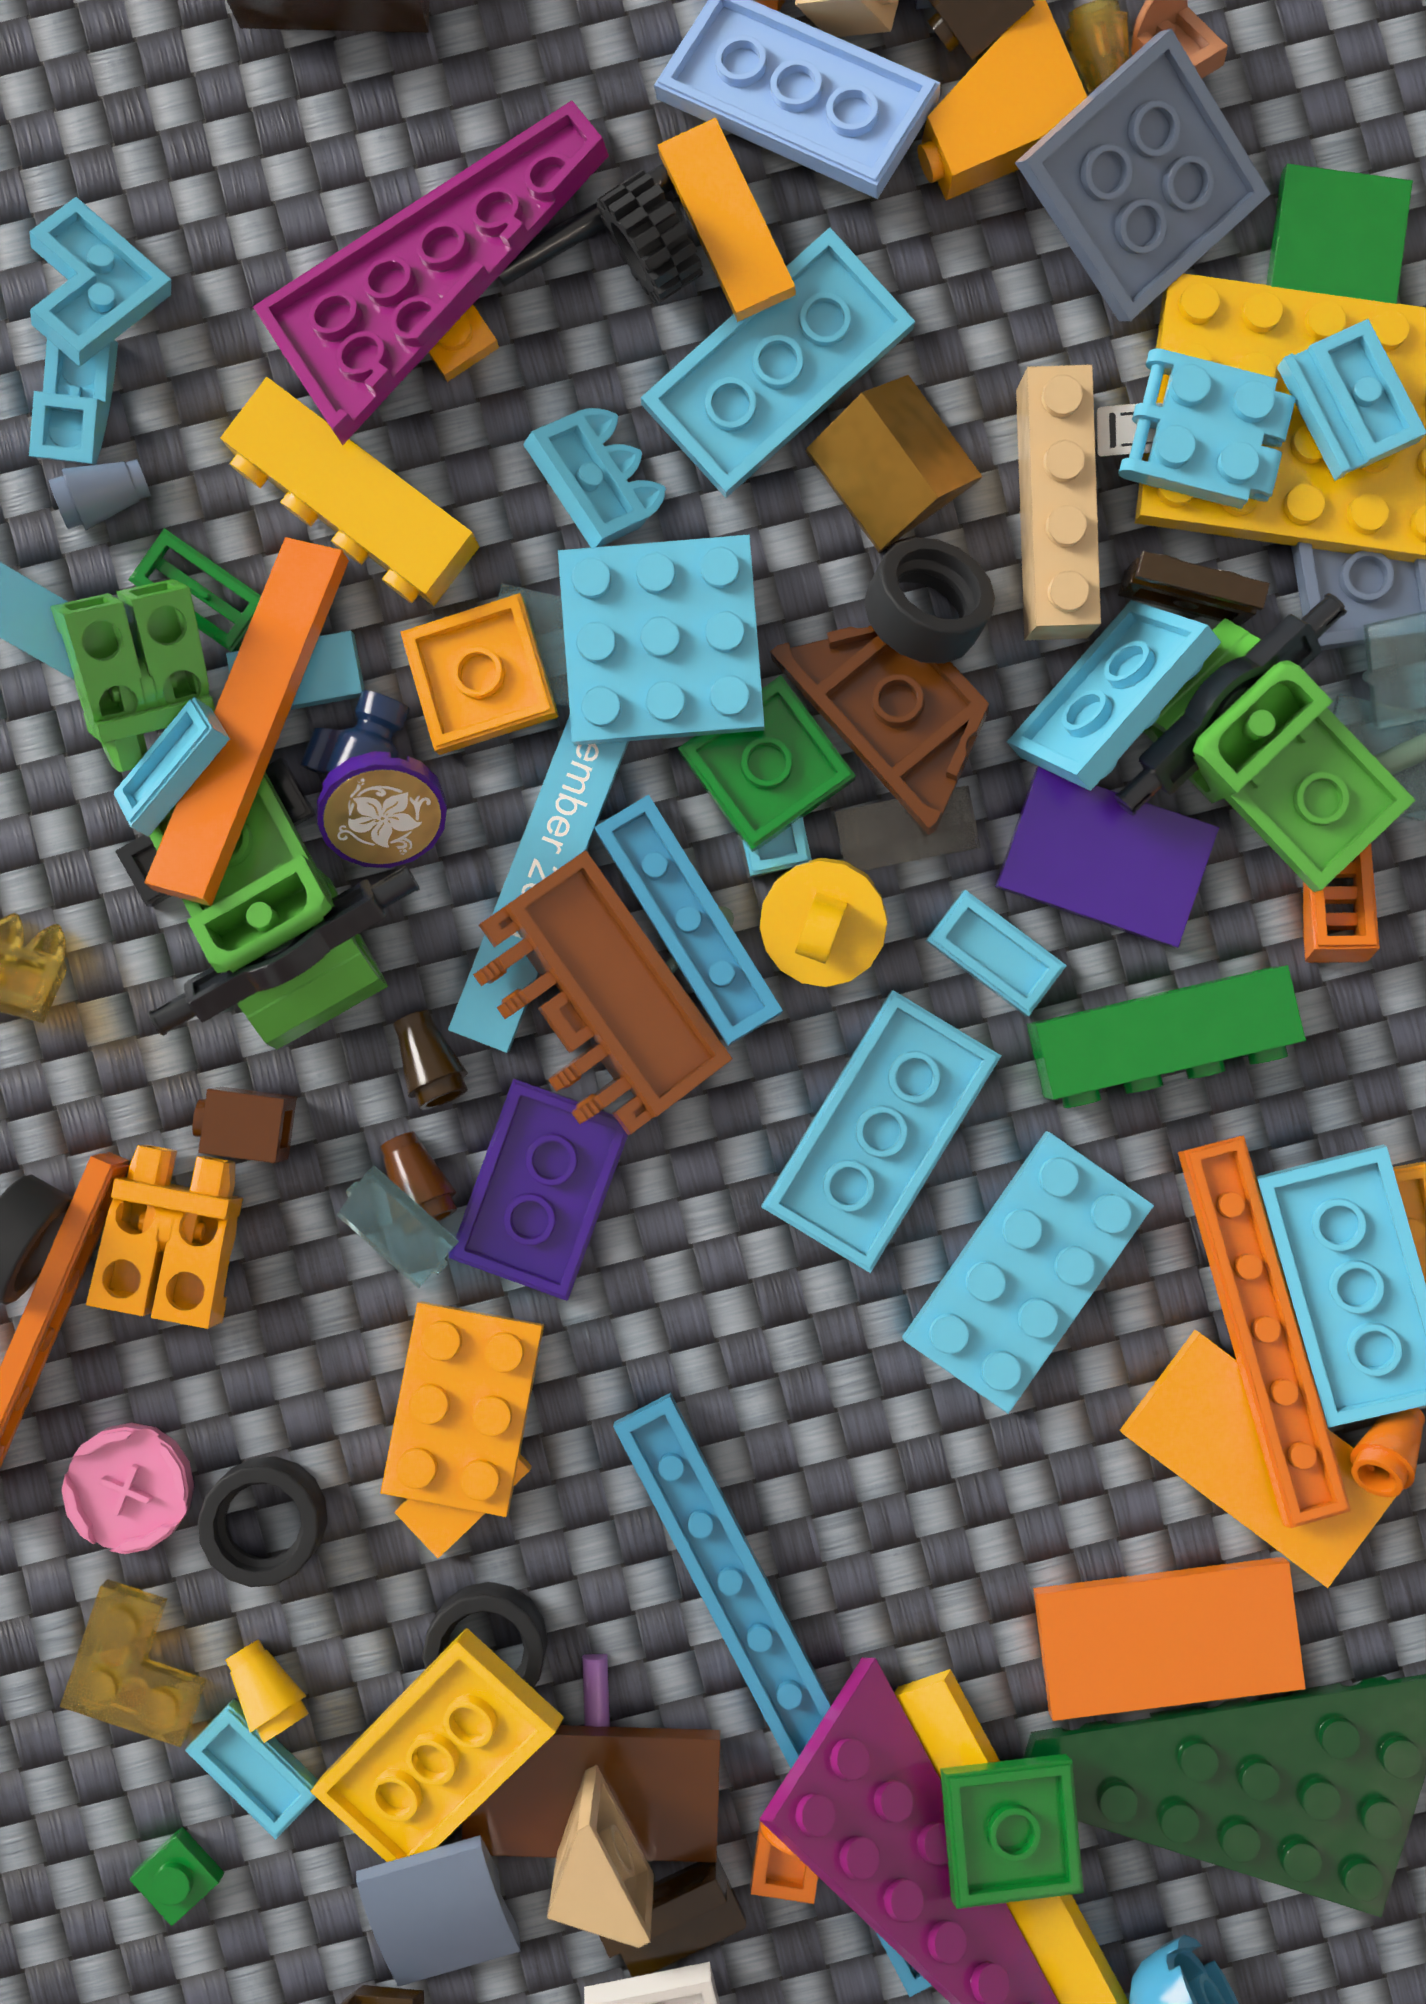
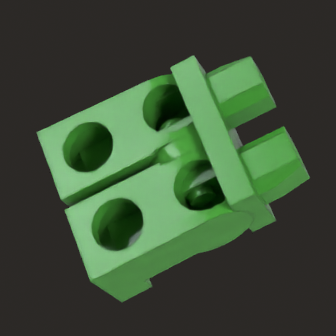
(133, 663)

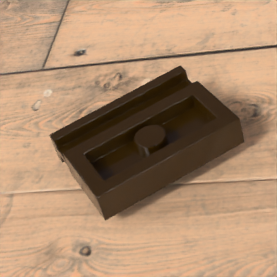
(1193, 588)

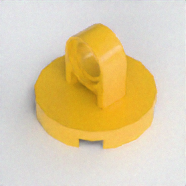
(823, 922)

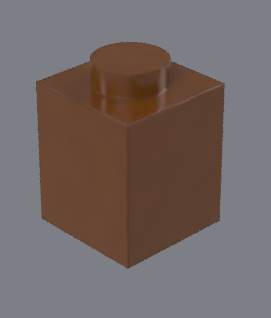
(245, 1124)

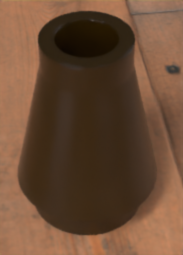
(429, 1063)

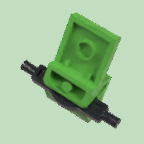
(1272, 749)
(281, 934)

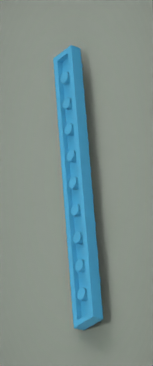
(732, 1587)

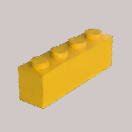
(350, 493)

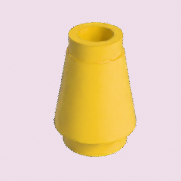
(265, 1691)

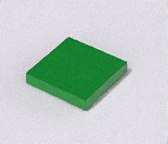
(1339, 233)
(771, 774)
(1011, 1830)

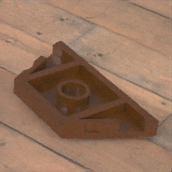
(897, 714)

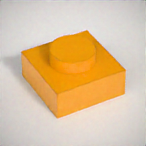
(463, 345)

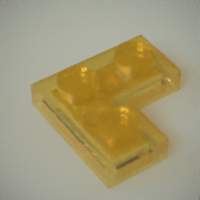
(117, 1680)

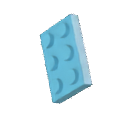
(1113, 693)

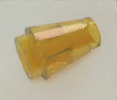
(1098, 40)

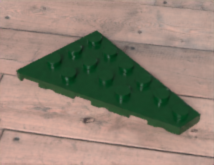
(1274, 1788)

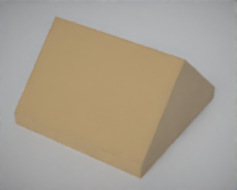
(601, 1870)

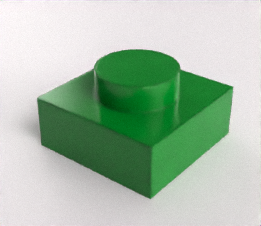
(177, 1876)

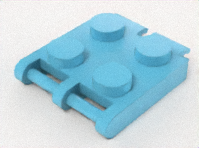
(1209, 430)

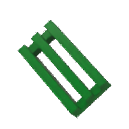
(154, 560)

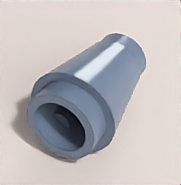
(98, 491)

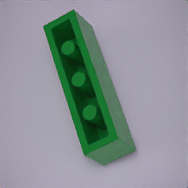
(1165, 1034)

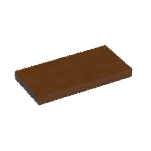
(657, 1775)

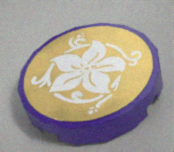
(381, 810)

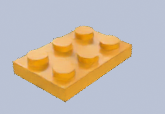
(462, 1408)

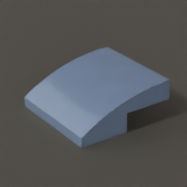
(438, 1910)

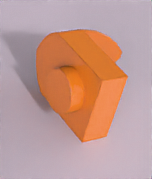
(779, 1871)

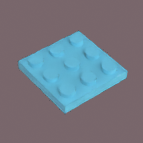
(661, 640)

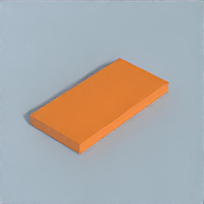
(1169, 1638)

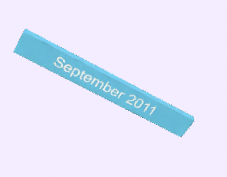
(555, 834)

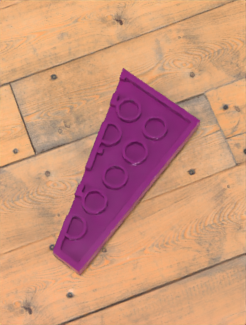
(397, 290)
(873, 1829)

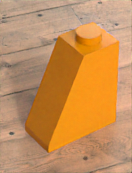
(1001, 106)

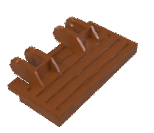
(609, 990)

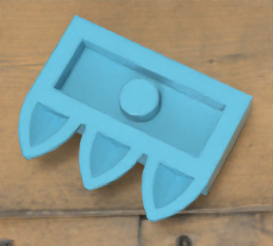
(593, 476)

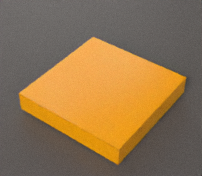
(479, 674)

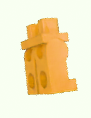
(168, 1242)

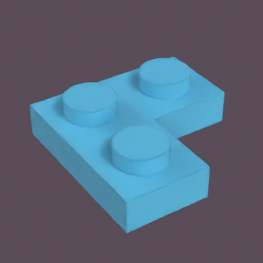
(106, 284)

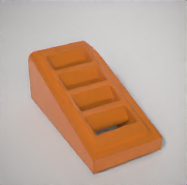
(1316, 922)

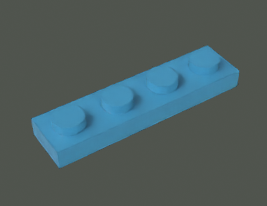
(688, 920)

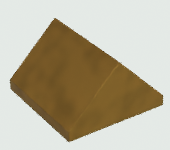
(892, 461)

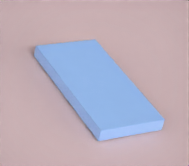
(798, 92)

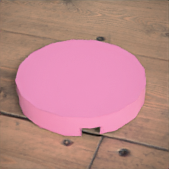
(128, 1488)

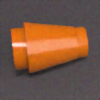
(1388, 1453)

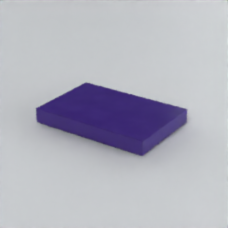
(1104, 864)
(539, 1190)

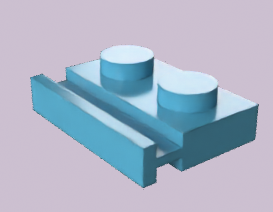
(1351, 399)

